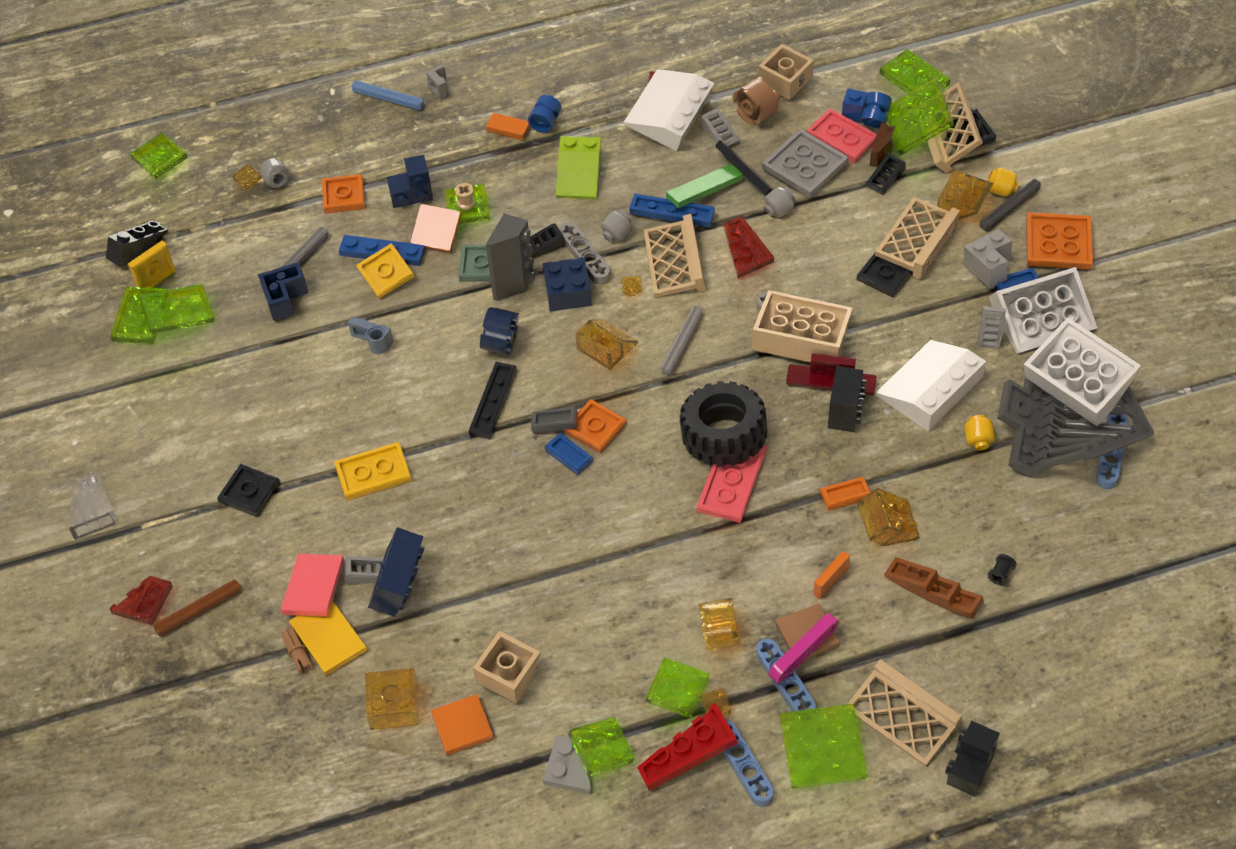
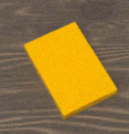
(372, 471)
(328, 639)

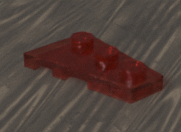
(746, 247)

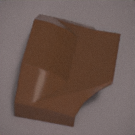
(882, 145)

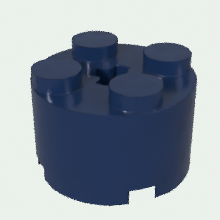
(499, 330)

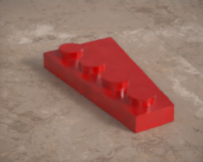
(697, 744)

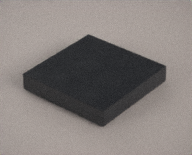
(883, 275)
(248, 490)

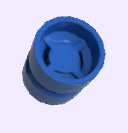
(876, 107)
(544, 113)

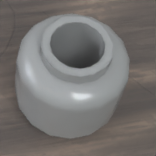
(274, 173)
(779, 201)
(616, 226)

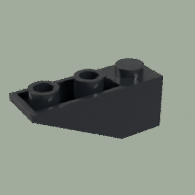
(131, 243)

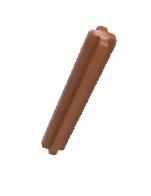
(197, 607)

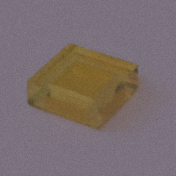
(246, 176)

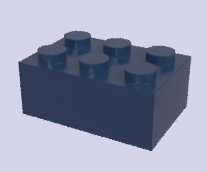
(397, 572)

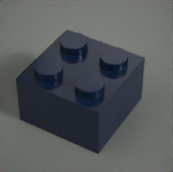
(567, 284)

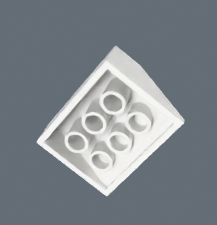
(669, 106)
(1041, 307)
(1081, 371)
(933, 382)

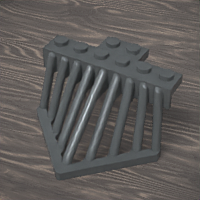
(1040, 420)

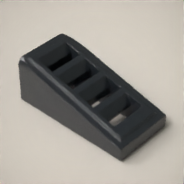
(889, 160)
(554, 240)

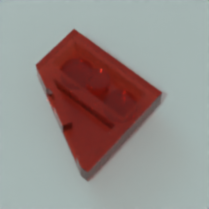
(144, 601)

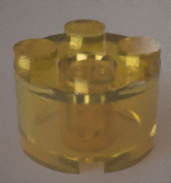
(719, 624)

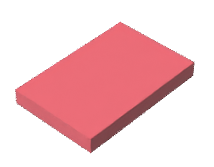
(843, 135)
(312, 585)

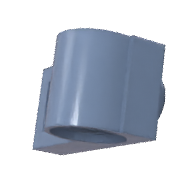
(378, 336)

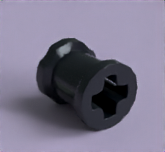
(1002, 569)

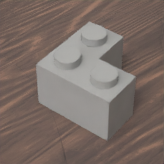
(989, 258)

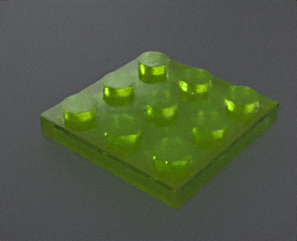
(919, 116)
(822, 746)

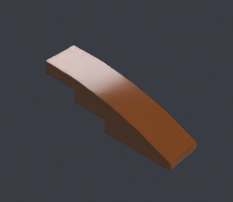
(933, 588)

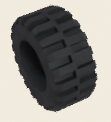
(727, 444)

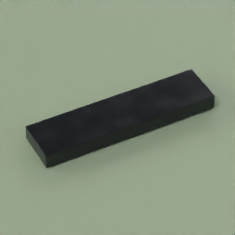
(750, 173)
(492, 400)

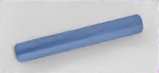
(387, 95)

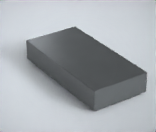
(554, 419)

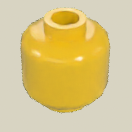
(1003, 181)
(979, 432)

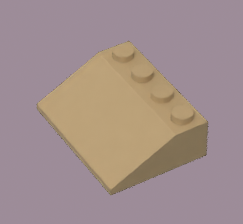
(799, 327)

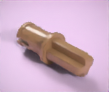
(296, 651)

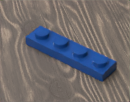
(664, 209)
(365, 247)

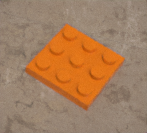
(1059, 240)

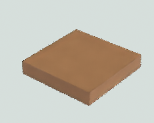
(796, 625)

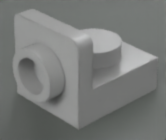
(437, 81)

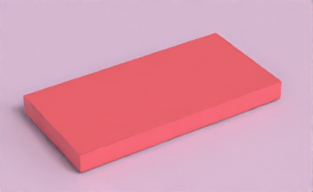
(730, 488)

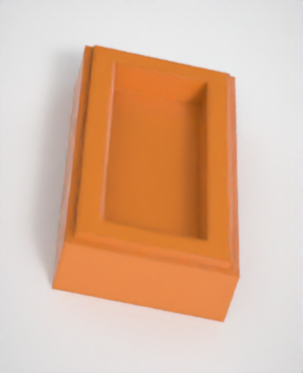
(508, 126)
(844, 493)
(831, 574)

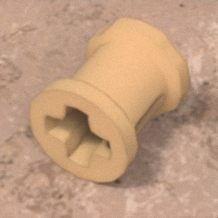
(465, 199)

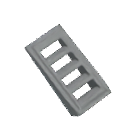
(716, 118)
(991, 328)
(358, 562)

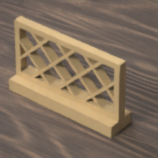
(939, 147)
(932, 242)
(692, 257)
(919, 698)

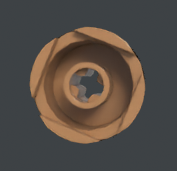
(756, 101)

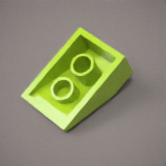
(578, 167)

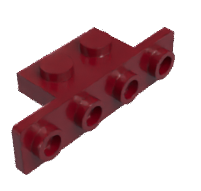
(822, 373)

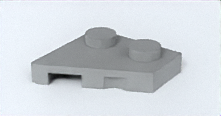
(565, 768)

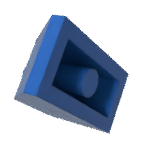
(853, 104)

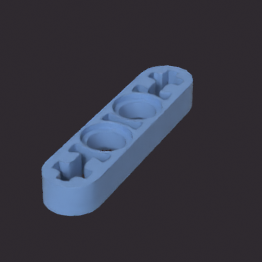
(1113, 467)
(790, 699)
(749, 761)

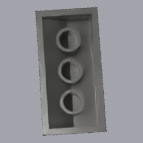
(510, 257)

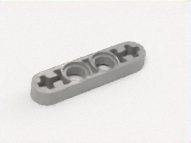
(587, 251)

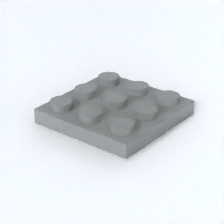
(805, 163)

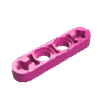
(803, 648)

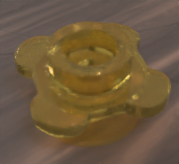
(631, 285)

